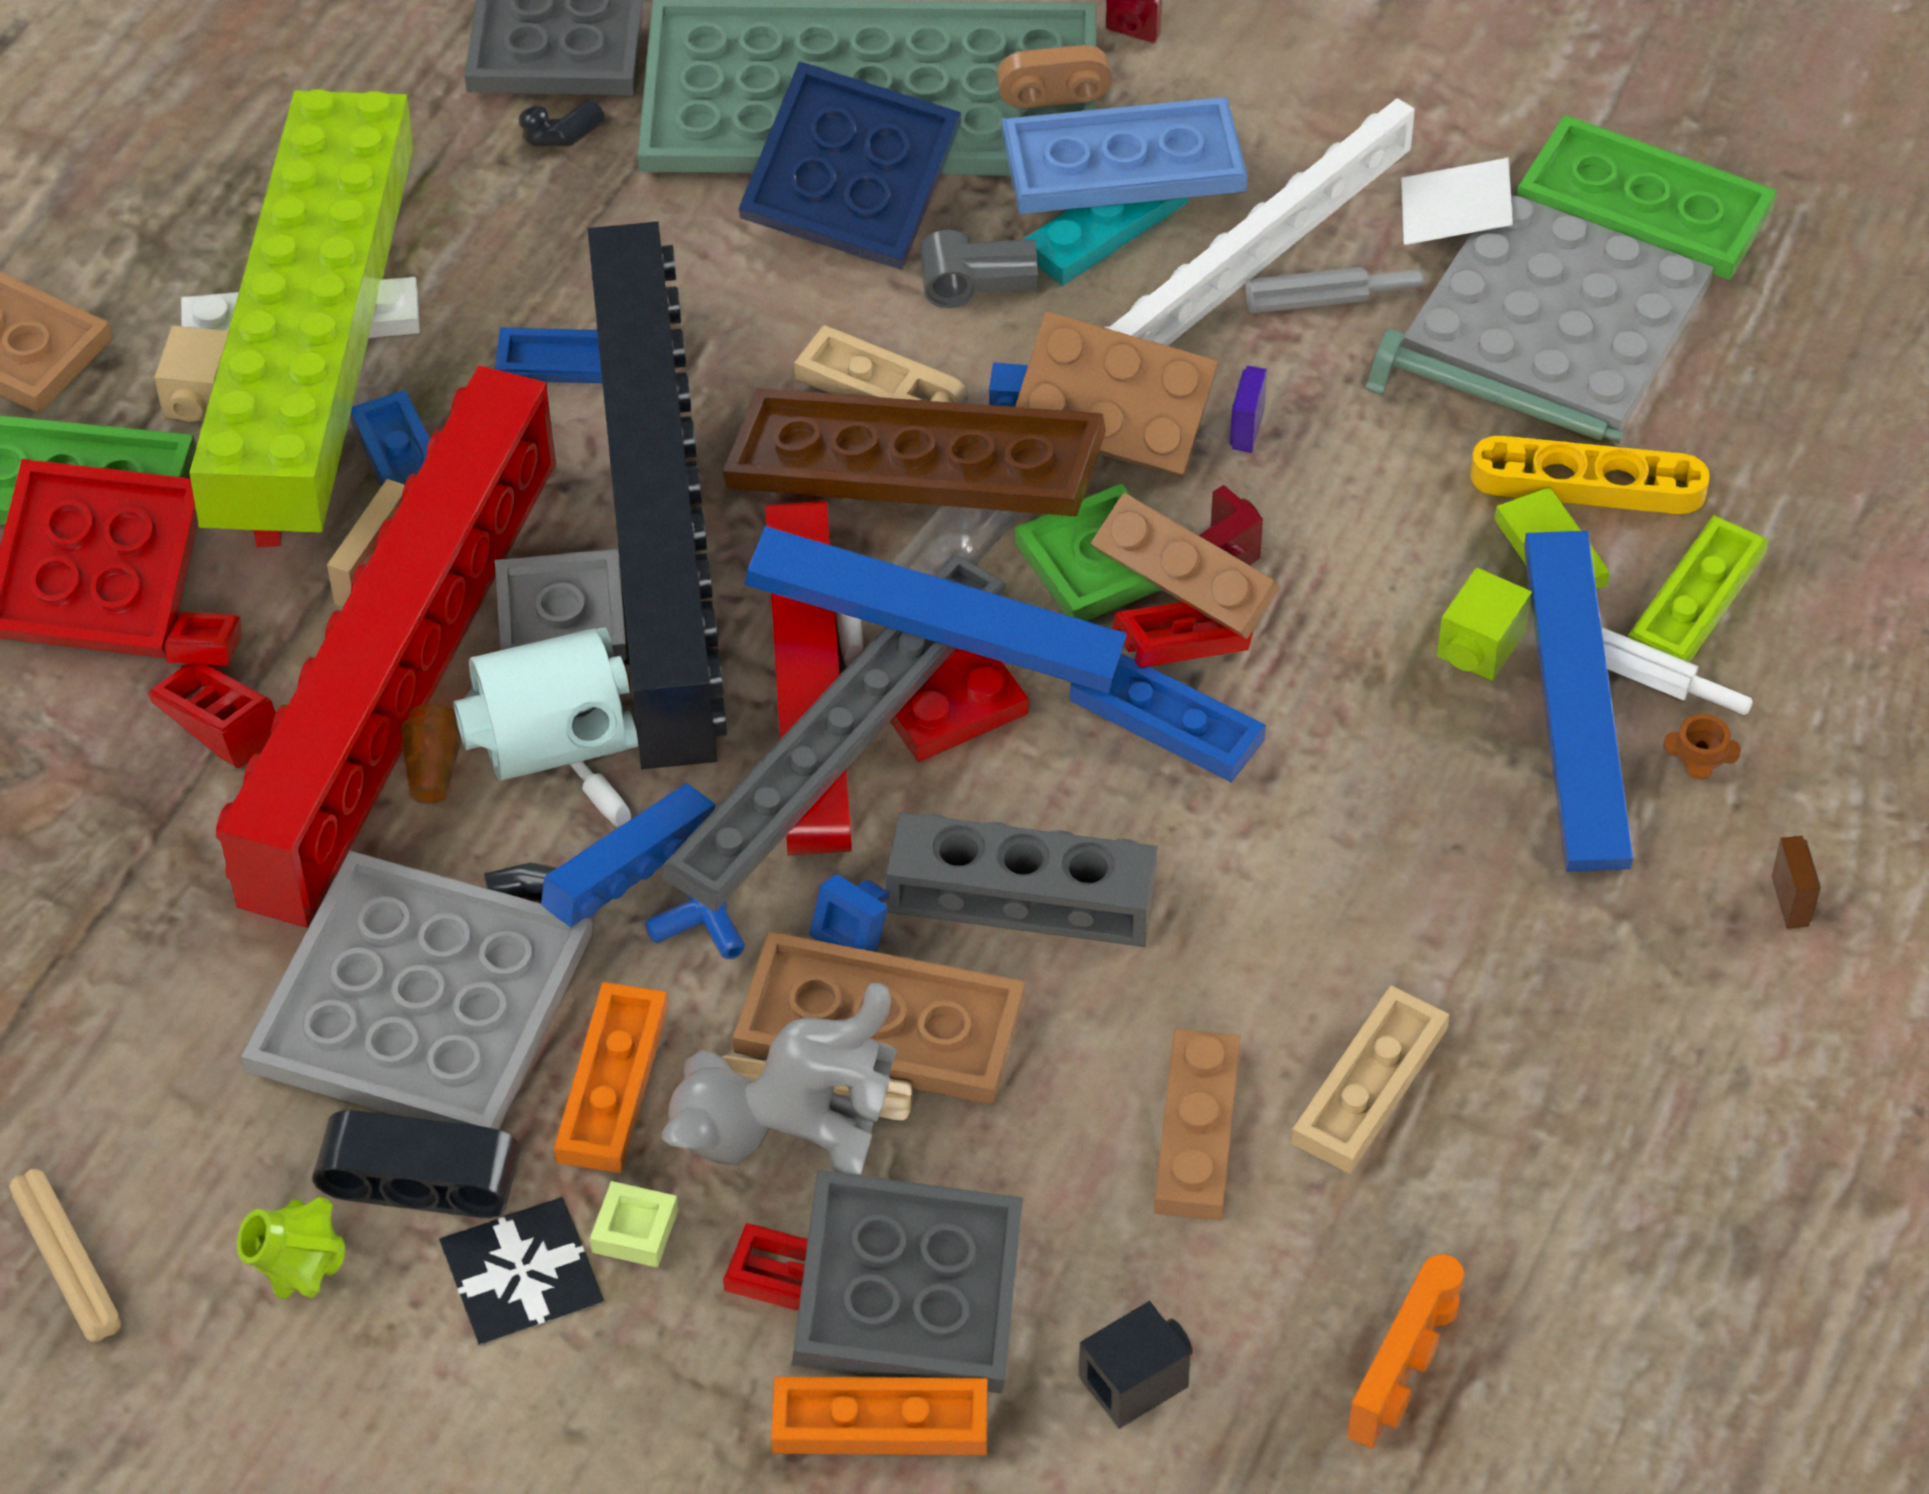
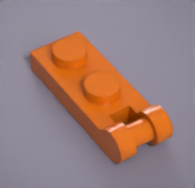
(1406, 1347)

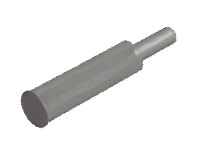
(1323, 288)

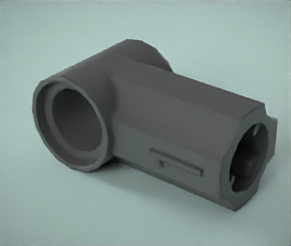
(958, 269)

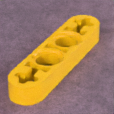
(1590, 465)

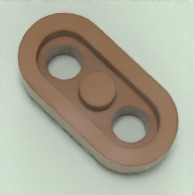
(1054, 76)

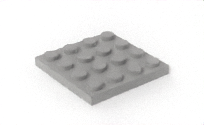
(1561, 310)
(417, 995)

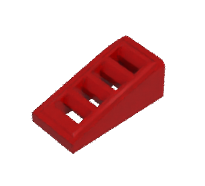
(222, 716)

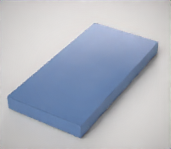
(1123, 155)

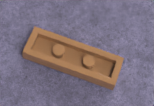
(1185, 565)
(1197, 1124)

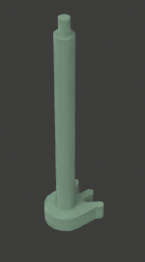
(1392, 355)

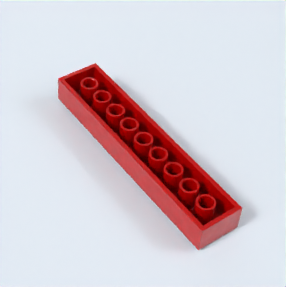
(387, 648)

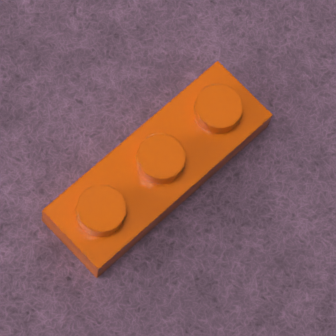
(611, 1077)
(879, 1416)

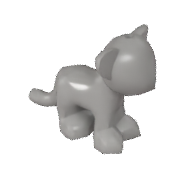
(728, 1115)

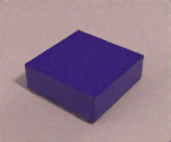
(1248, 409)

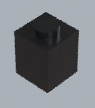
(1135, 1363)

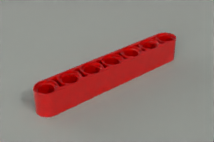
(804, 670)

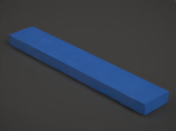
(935, 609)
(1578, 702)

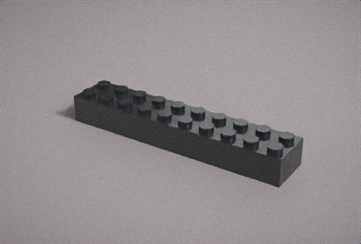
(653, 497)

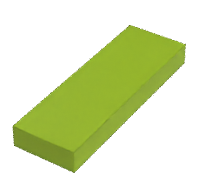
(1700, 589)

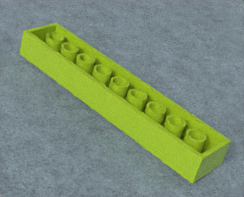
(303, 314)

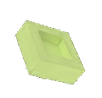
(634, 1224)

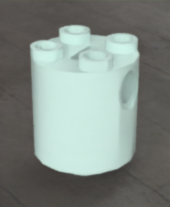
(547, 704)

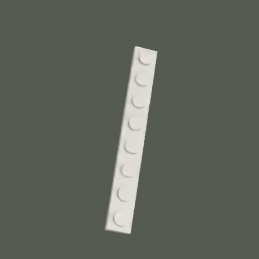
(1271, 228)

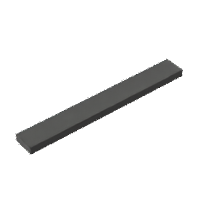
(812, 755)

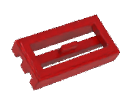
(1175, 634)
(763, 1277)

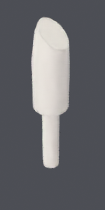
(849, 637)
(603, 795)

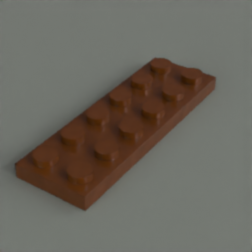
(915, 451)

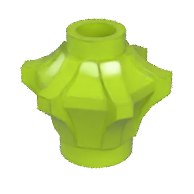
(292, 1246)

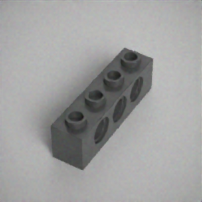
(994, 892)

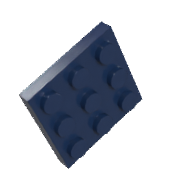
(850, 165)

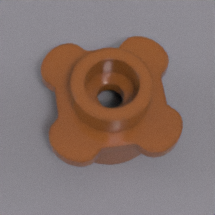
(1704, 732)

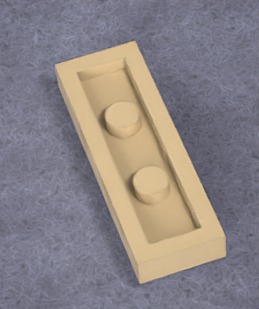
(1370, 1079)

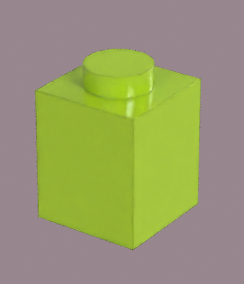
(1484, 624)

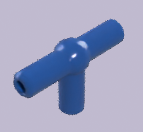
(693, 914)

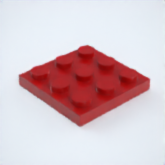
(95, 557)

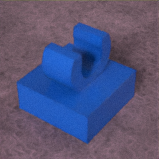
(849, 913)

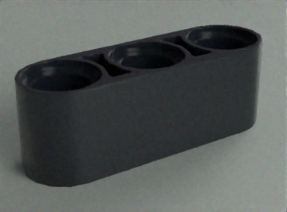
(416, 1164)

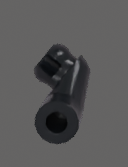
(562, 131)

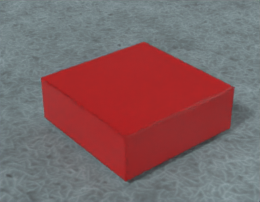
(203, 638)

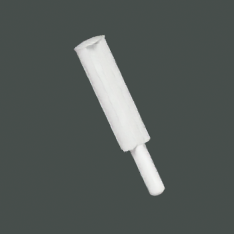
(1666, 673)

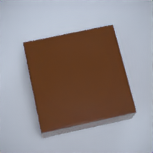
(1795, 881)

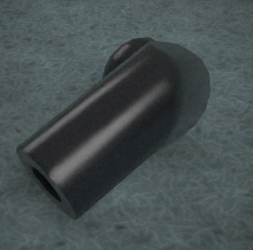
(518, 880)

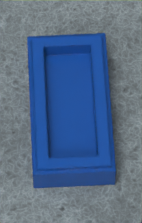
(550, 354)

